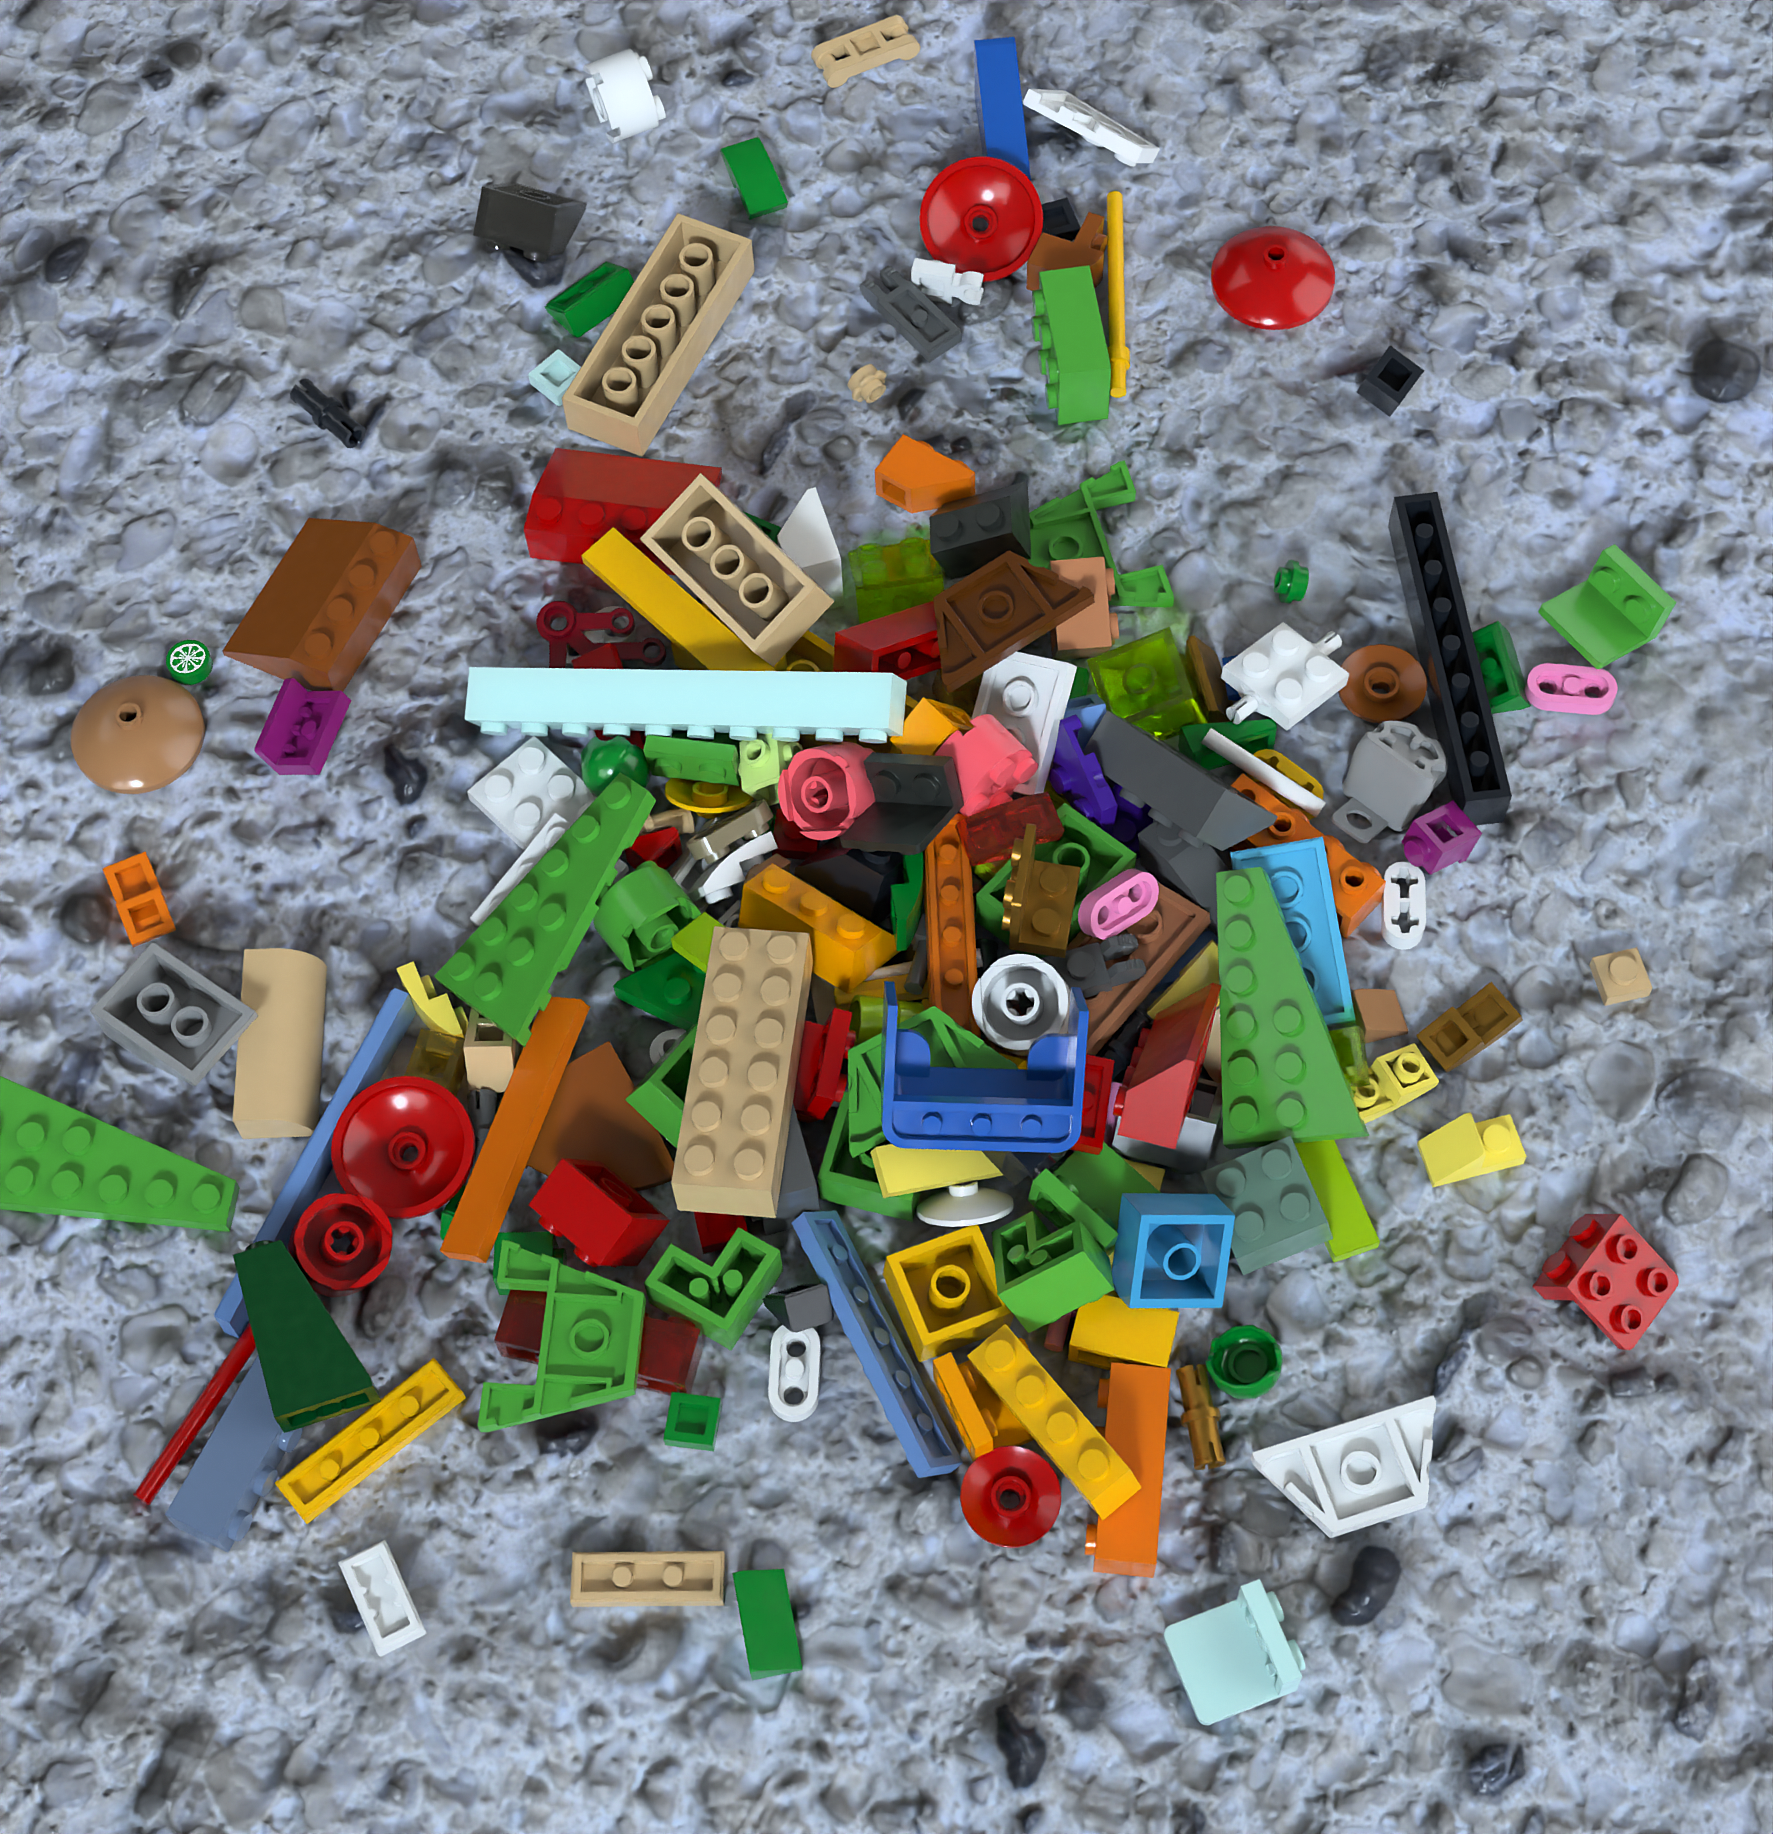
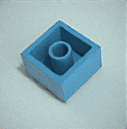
(1172, 1250)

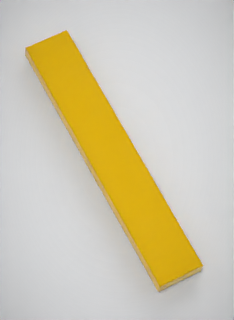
(669, 606)

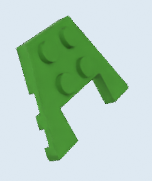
(1073, 531)
(586, 1341)

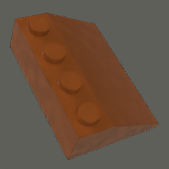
(326, 602)

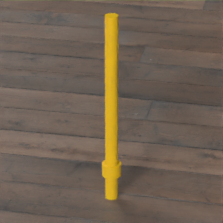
(1117, 350)

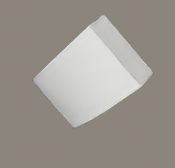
(728, 871)

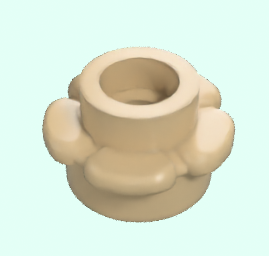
(867, 384)

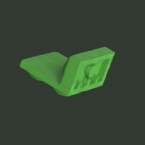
(1610, 610)
(1088, 1190)

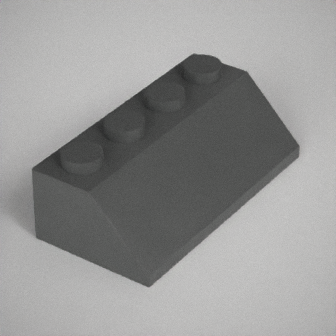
(1174, 786)

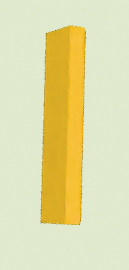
(370, 1440)

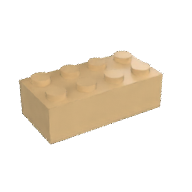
(737, 570)

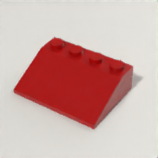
(593, 492)

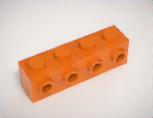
(1354, 883)

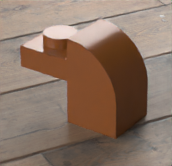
(1058, 253)

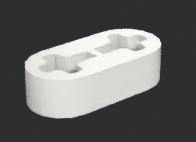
(1413, 905)

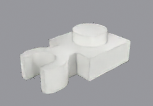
(942, 284)

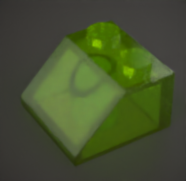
(1149, 684)

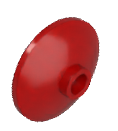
(1014, 1471)

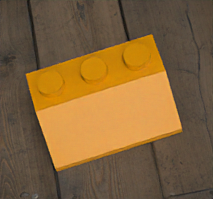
(842, 942)

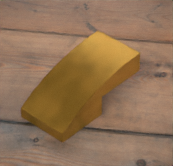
(1469, 1028)

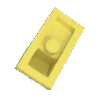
(1470, 1149)

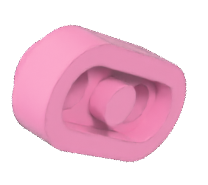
(1569, 688)
(1118, 904)

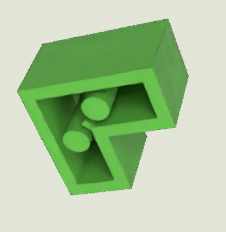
(1048, 1273)
(717, 1297)

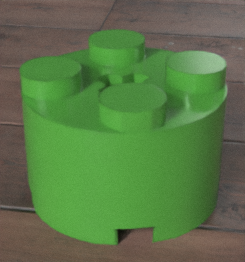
(643, 915)

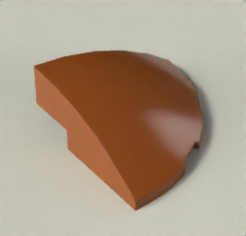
(597, 1124)

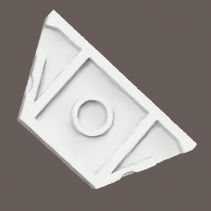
(1357, 1469)

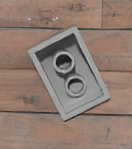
(171, 1015)

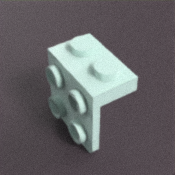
(1235, 1655)

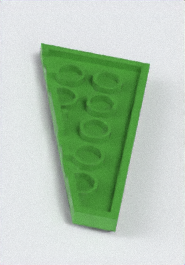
(88, 1169)

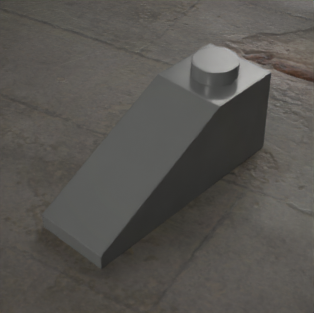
(1182, 866)

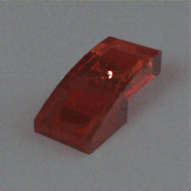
(992, 832)

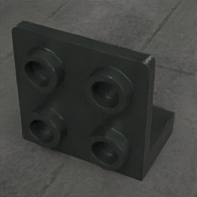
(911, 803)

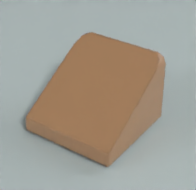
(1378, 1014)

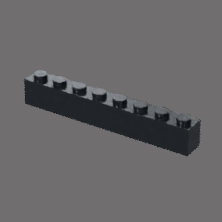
(1449, 658)

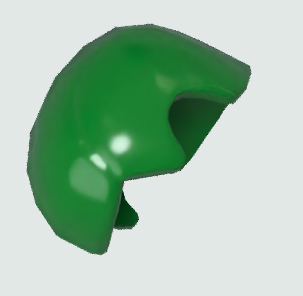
(606, 759)
(1245, 1362)

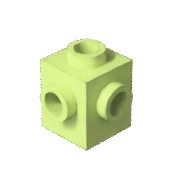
(762, 765)

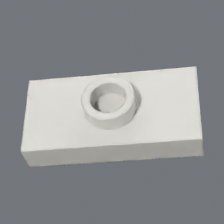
(382, 1598)

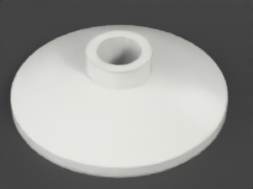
(965, 1206)

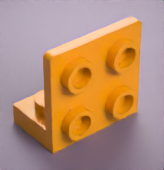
(975, 1408)

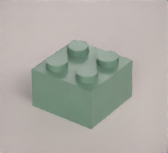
(1271, 1204)

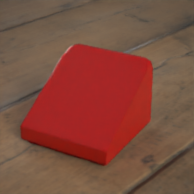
(660, 847)

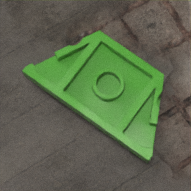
(949, 1047)

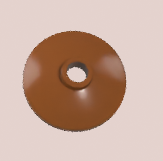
(1385, 669)

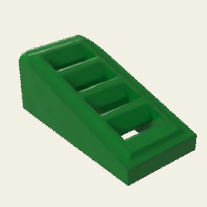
(1249, 735)

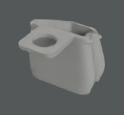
(1390, 778)

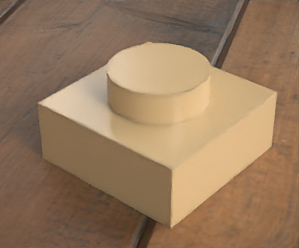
(1620, 976)

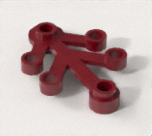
(579, 622)

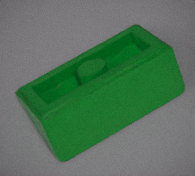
(591, 298)
(1500, 669)
(767, 1622)

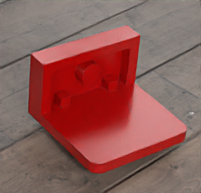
(820, 1064)
(1609, 1276)

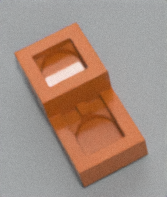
(139, 899)

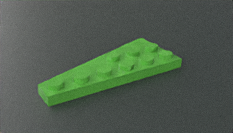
(541, 922)
(1274, 1041)

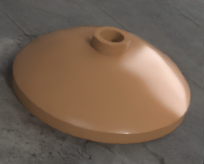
(140, 752)

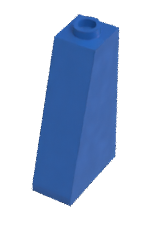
(1000, 102)

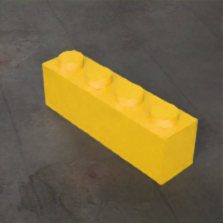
(1054, 1422)

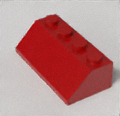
(1166, 1070)

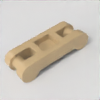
(864, 50)

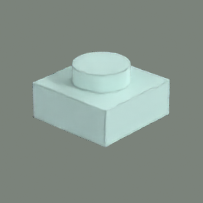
(554, 376)

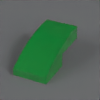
(754, 177)
(907, 901)

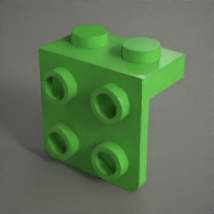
(694, 758)

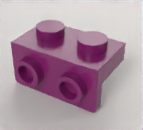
(301, 729)

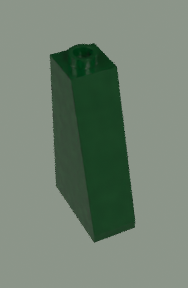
(299, 1346)

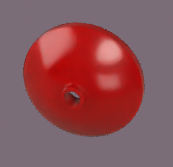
(988, 191)
(1272, 278)
(385, 1123)

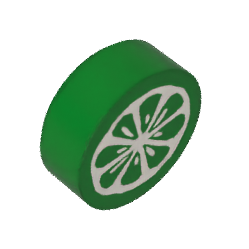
(189, 662)

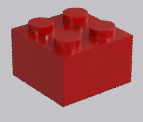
(598, 1213)

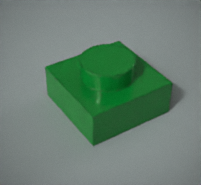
(692, 1421)

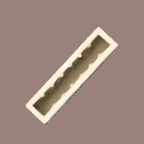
(282, 1047)

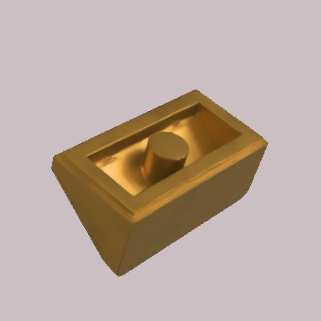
(1207, 679)

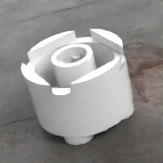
(623, 94)
(1002, 988)

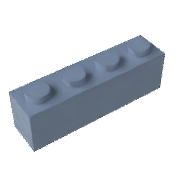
(233, 1467)

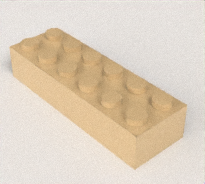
(659, 334)
(743, 1073)

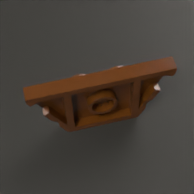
(999, 614)

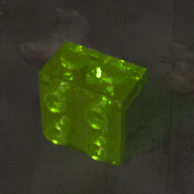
(893, 577)

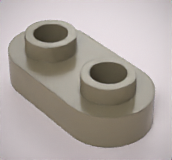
(746, 822)

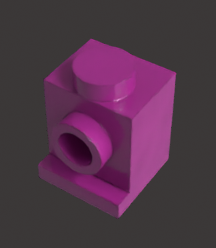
(1433, 846)

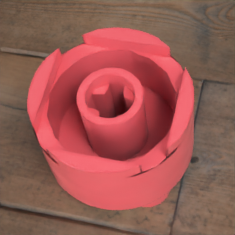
(987, 764)
(826, 789)

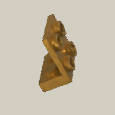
(1038, 900)

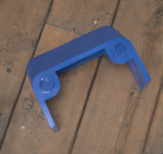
(983, 1106)

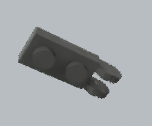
(912, 314)
(1087, 968)

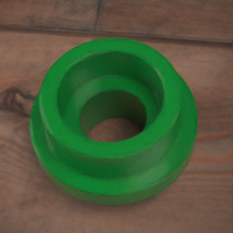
(1291, 582)

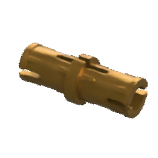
(1200, 1417)

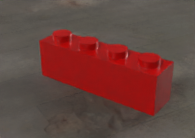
(894, 644)

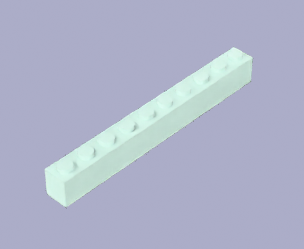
(687, 702)

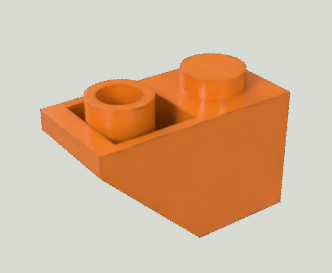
(921, 478)

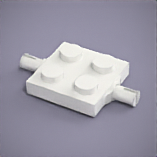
(1284, 676)

